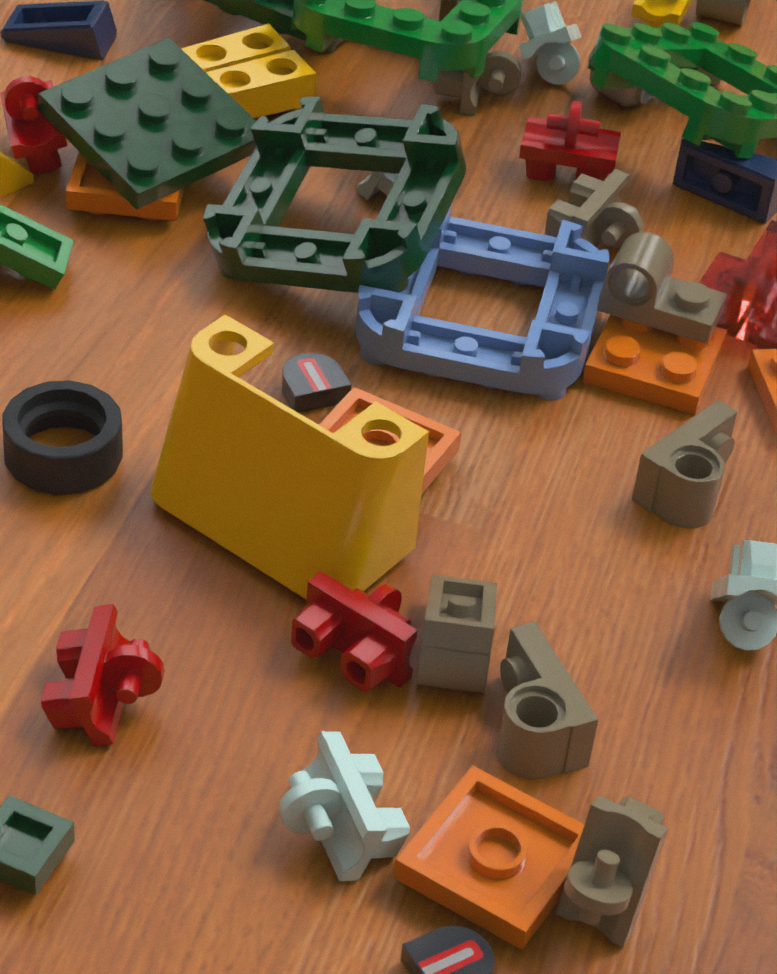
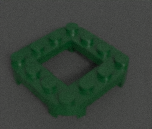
(382, 250)

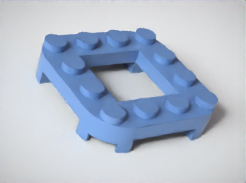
(535, 364)

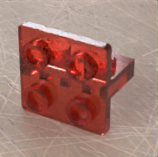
(750, 291)

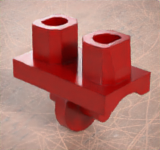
(27, 128)
(569, 143)
(362, 626)
(105, 674)

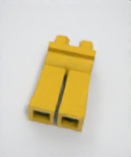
(256, 70)

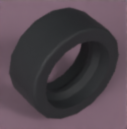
(69, 467)

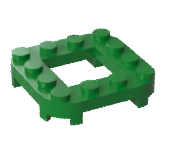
(446, 45)
(679, 68)

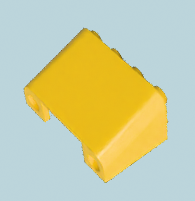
(280, 483)

